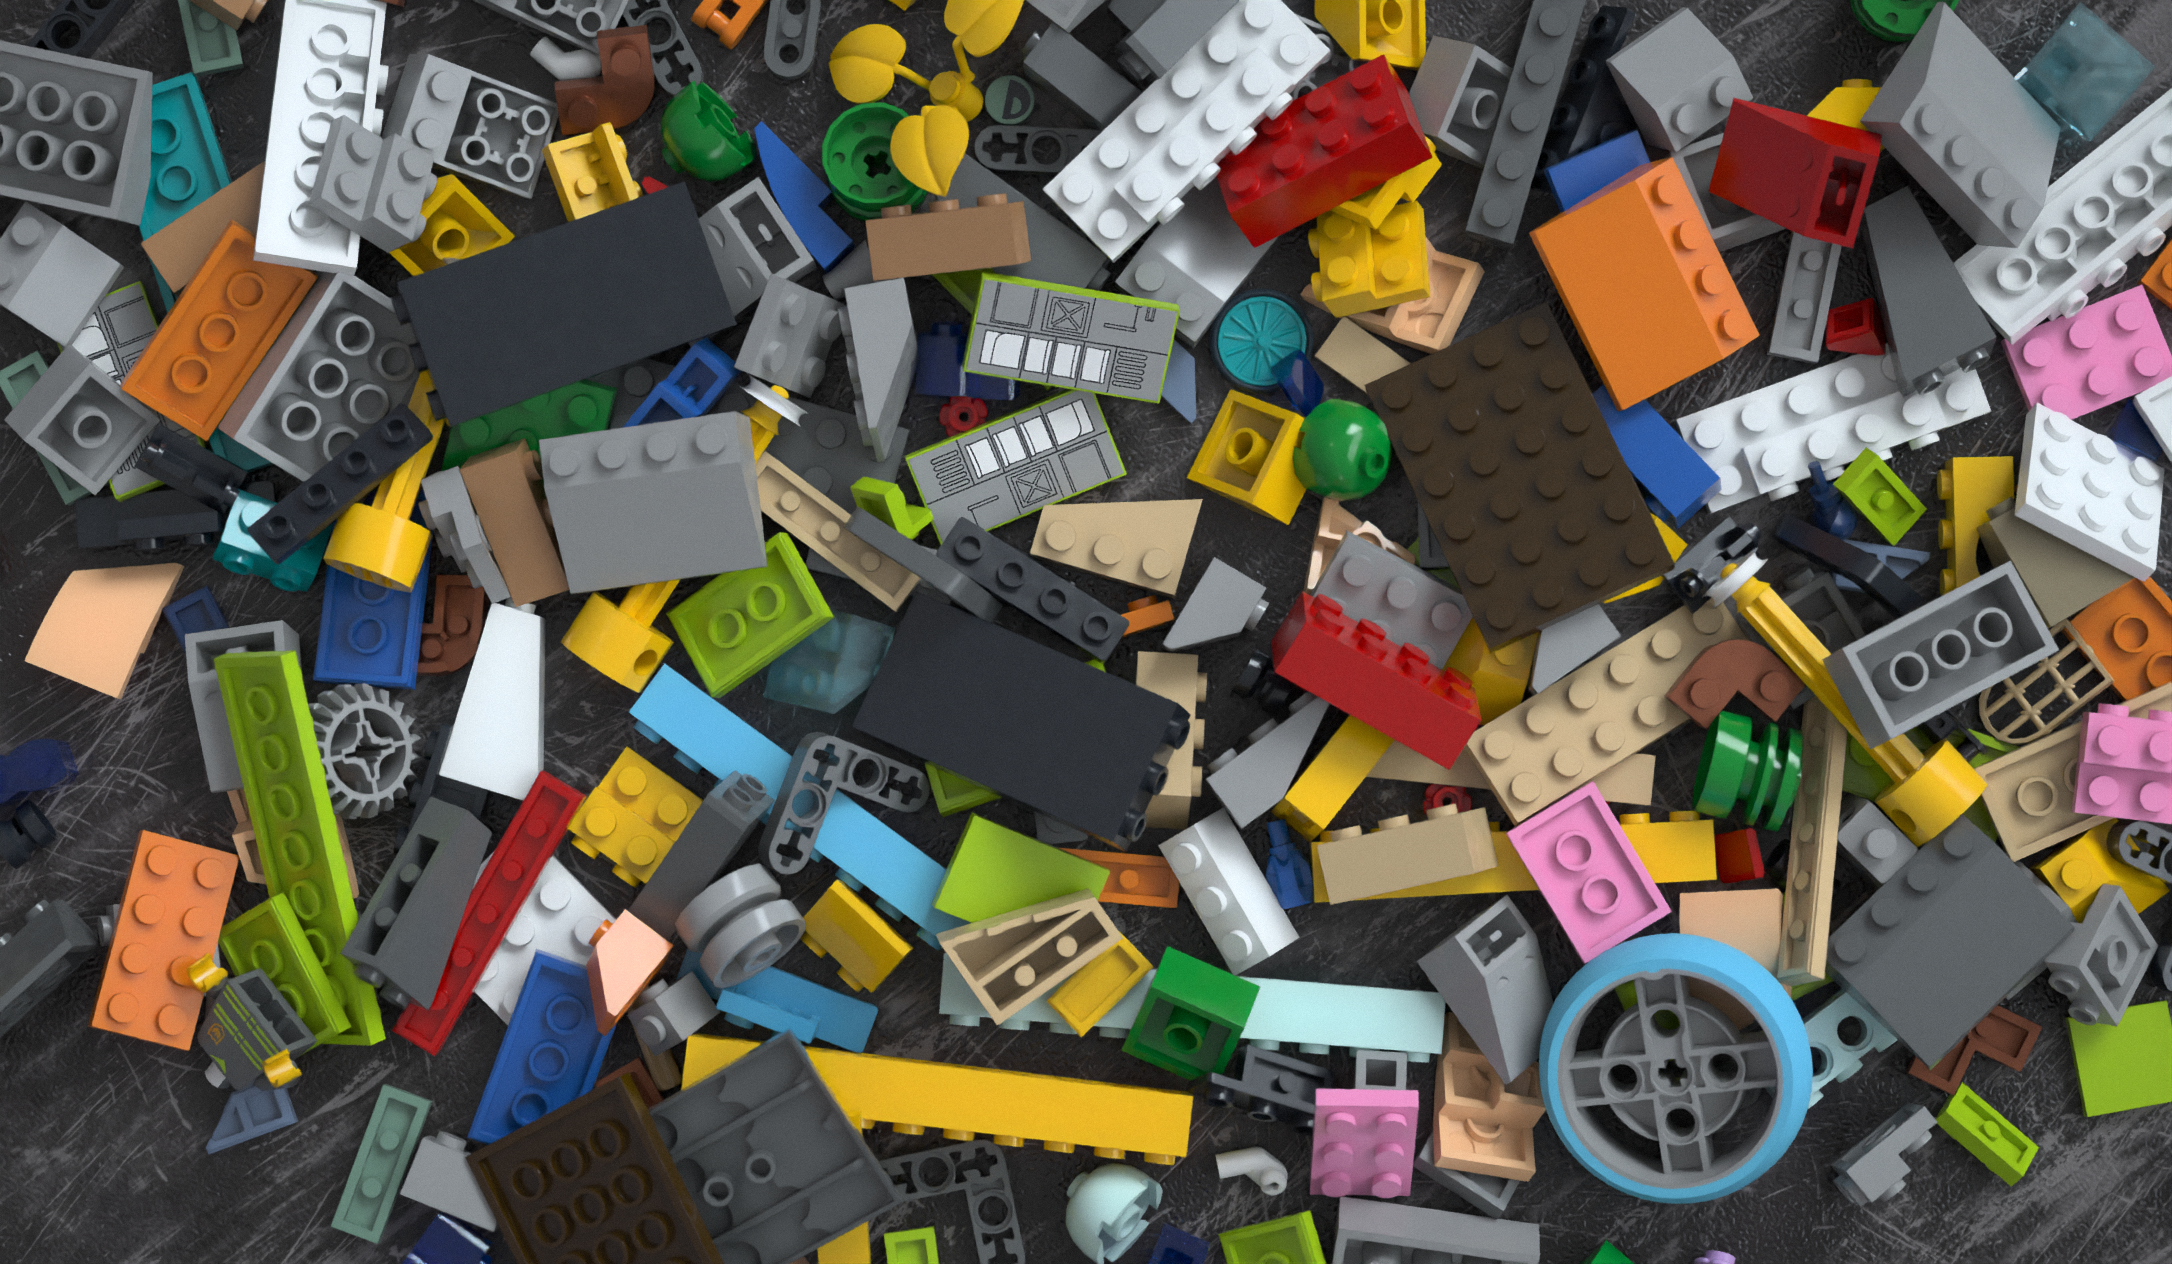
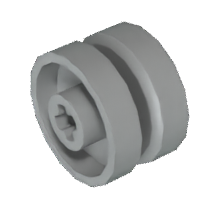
(740, 925)

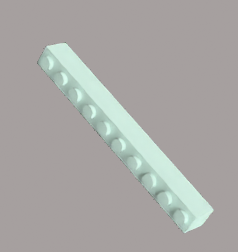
(1282, 1011)

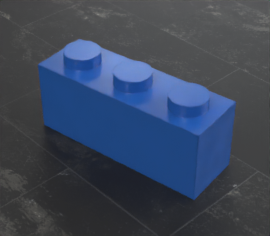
(1659, 460)

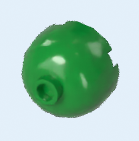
(702, 136)
(1342, 451)

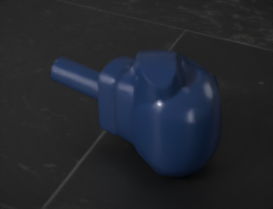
(1832, 511)

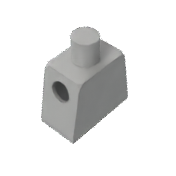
(1871, 841)

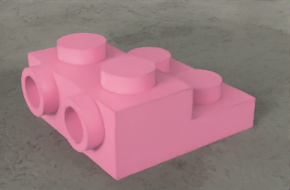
(2125, 765)

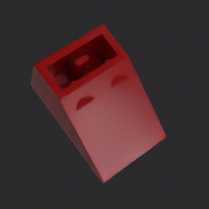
(1796, 170)

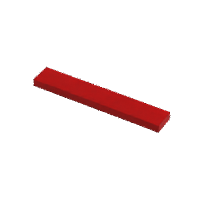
(494, 907)

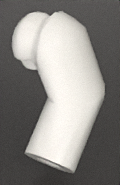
(567, 65)
(1257, 1165)

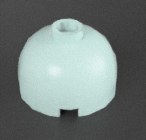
(1108, 1209)

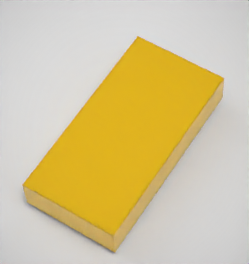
(1099, 985)

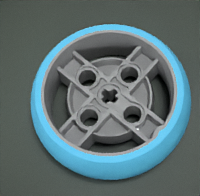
(1764, 1059)

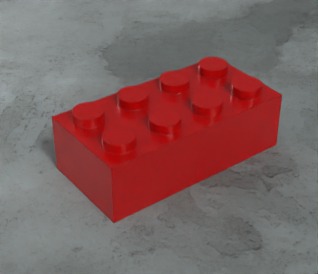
(1323, 152)
(1376, 679)

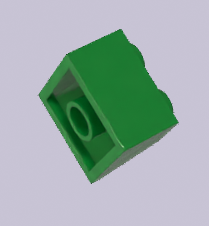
(1190, 1016)

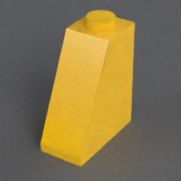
(1331, 777)

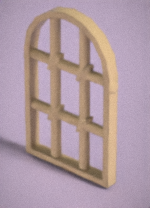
(2062, 686)

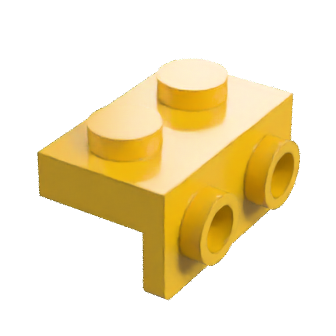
(591, 172)

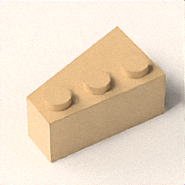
(1120, 541)
(1178, 680)
(1406, 853)
(1028, 950)

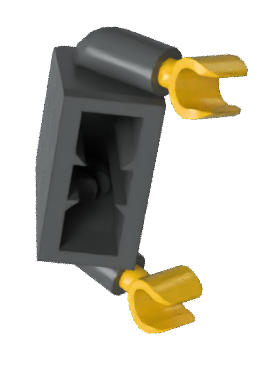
(248, 1030)

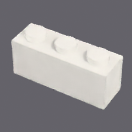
(1229, 891)

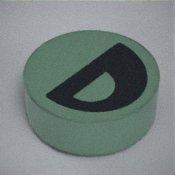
(1009, 100)

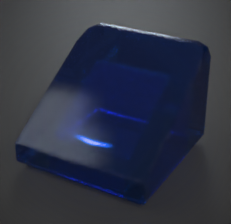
(1298, 382)
(2134, 434)

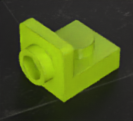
(889, 505)

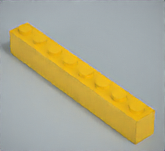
(1669, 850)

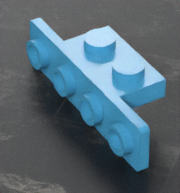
(790, 1002)

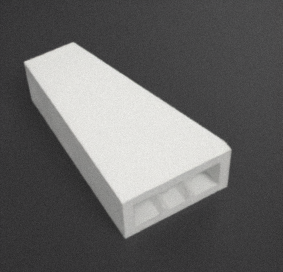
(501, 714)

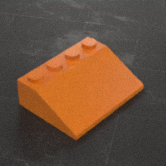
(1644, 283)

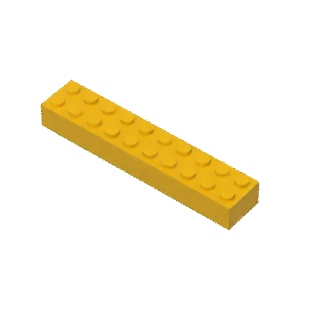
(984, 1101)

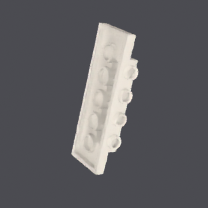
(322, 72)
(1187, 124)
(2087, 230)
(1824, 416)

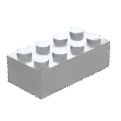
(1940, 655)

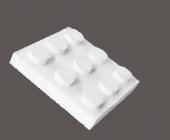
(2090, 492)
(555, 919)

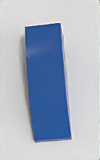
(802, 201)
(690, 387)

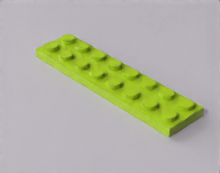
(296, 819)

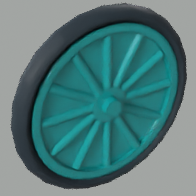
(1255, 334)

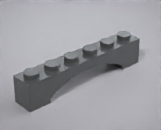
(1522, 123)

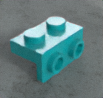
(244, 556)

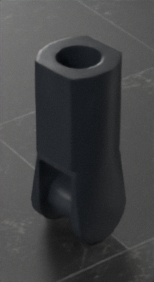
(1943, 725)

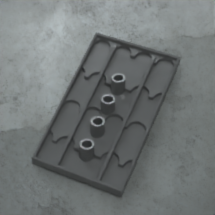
(771, 1156)

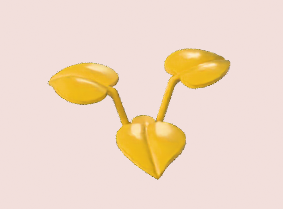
(932, 144)

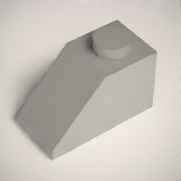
(446, 1182)

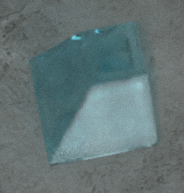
(2084, 72)
(830, 664)

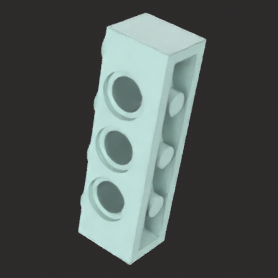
(1838, 1059)

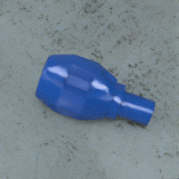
(1287, 868)

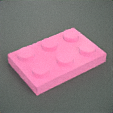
(2092, 357)
(1588, 872)
(1363, 1142)

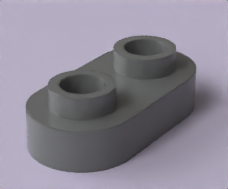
(793, 31)

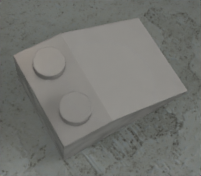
(1193, 262)

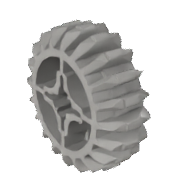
(376, 772)

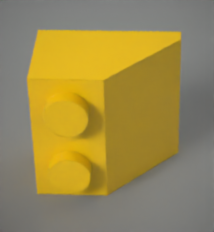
(1252, 457)
(854, 937)

